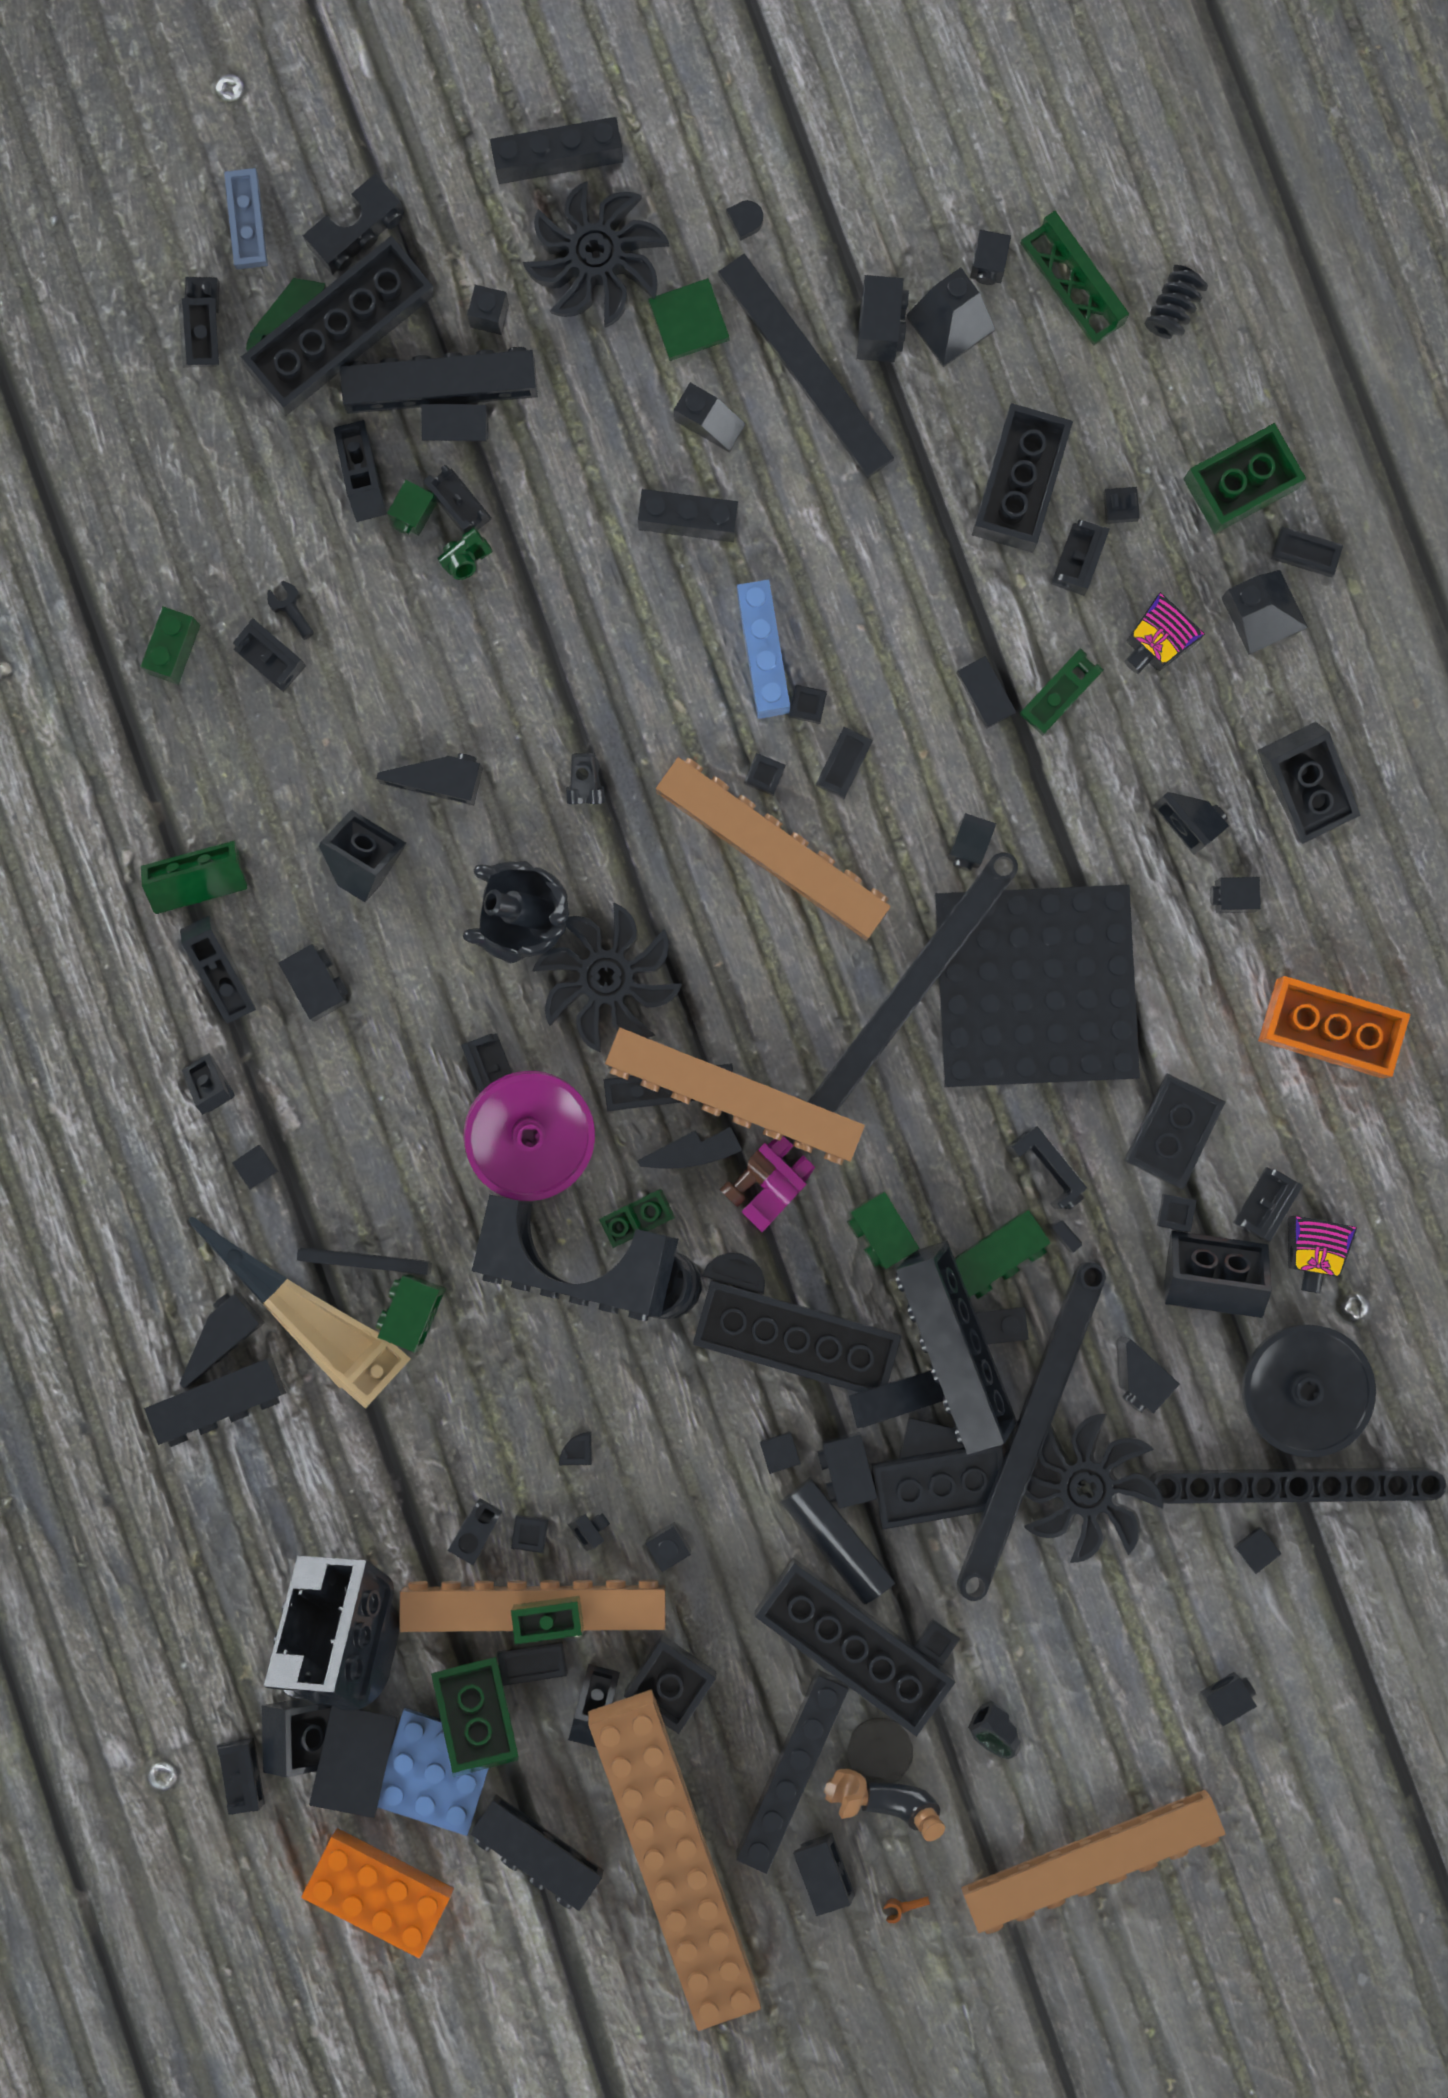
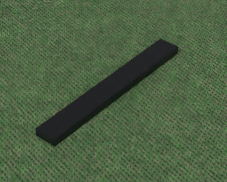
(806, 366)

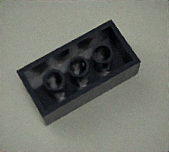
(1022, 478)

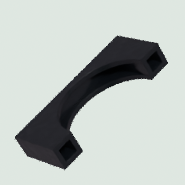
(634, 1284)

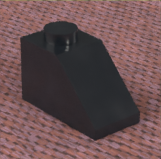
(708, 417)
(971, 842)
(596, 1692)

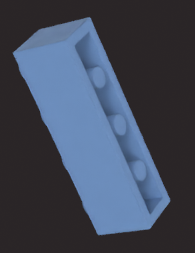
(763, 649)

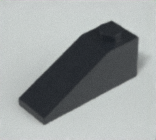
(360, 471)
(442, 777)
(216, 969)
(222, 1332)

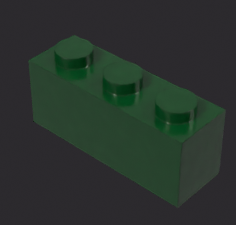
(1001, 1253)

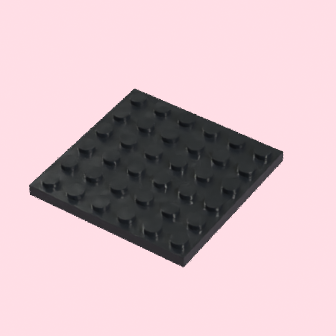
(1041, 990)

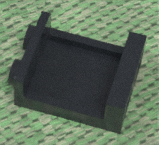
(1054, 1163)

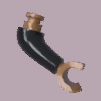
(904, 1801)

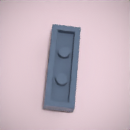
(246, 218)

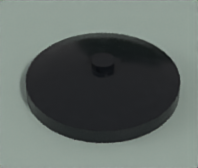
(1309, 1390)

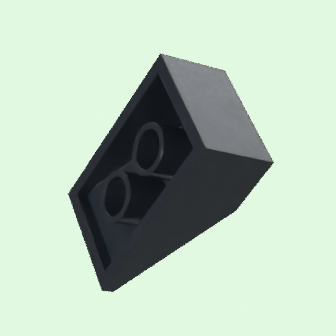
(1309, 781)

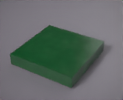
(689, 319)

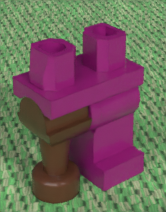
(775, 1177)

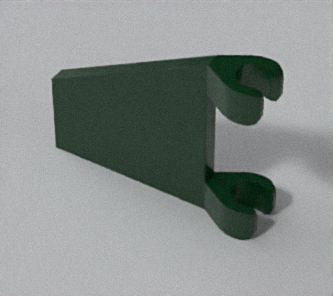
(292, 299)

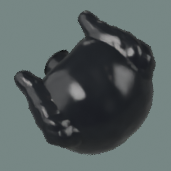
(520, 911)

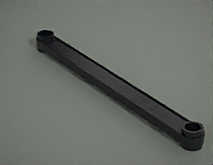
(913, 985)
(1031, 1431)

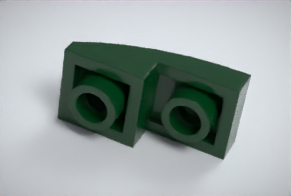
(641, 1215)

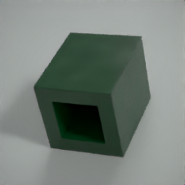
(411, 508)

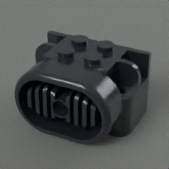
(335, 1633)

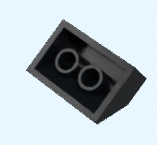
(1217, 1274)

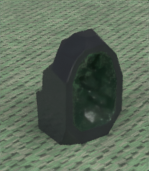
(995, 1731)

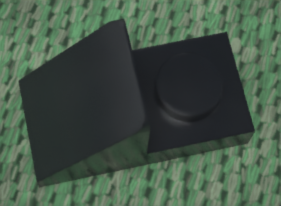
(207, 1084)

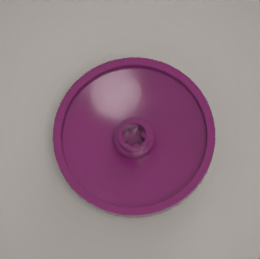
(529, 1135)

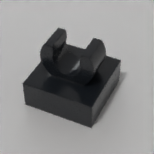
(203, 288)
(1121, 505)
(587, 1530)

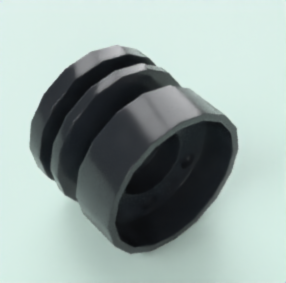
(684, 1288)

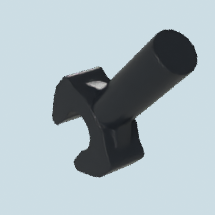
(290, 608)

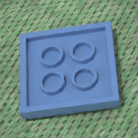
(421, 1780)

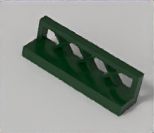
(1085, 272)

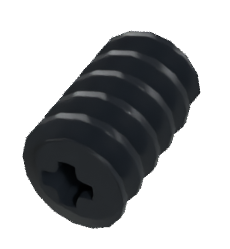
(1175, 301)

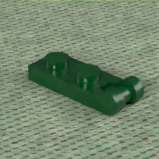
(1060, 692)

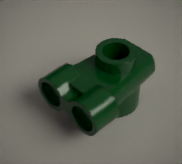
(461, 555)

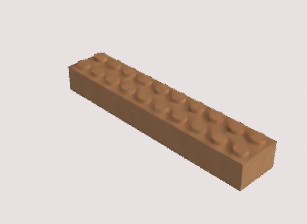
(674, 1860)

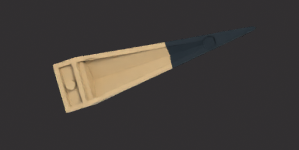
(334, 1340)

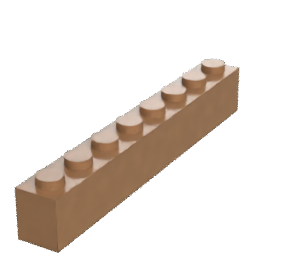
(773, 848)
(735, 1095)
(490, 1606)
(1093, 1861)

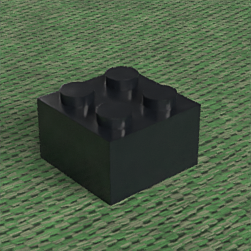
(880, 315)
(676, 1681)

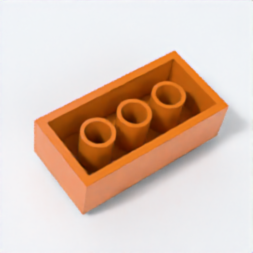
(1334, 1027)
(377, 1893)

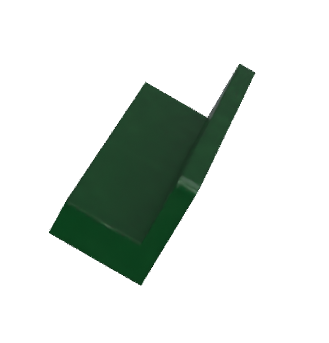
(193, 877)

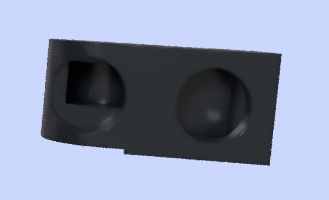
(475, 1531)

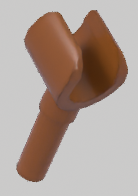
(904, 1907)

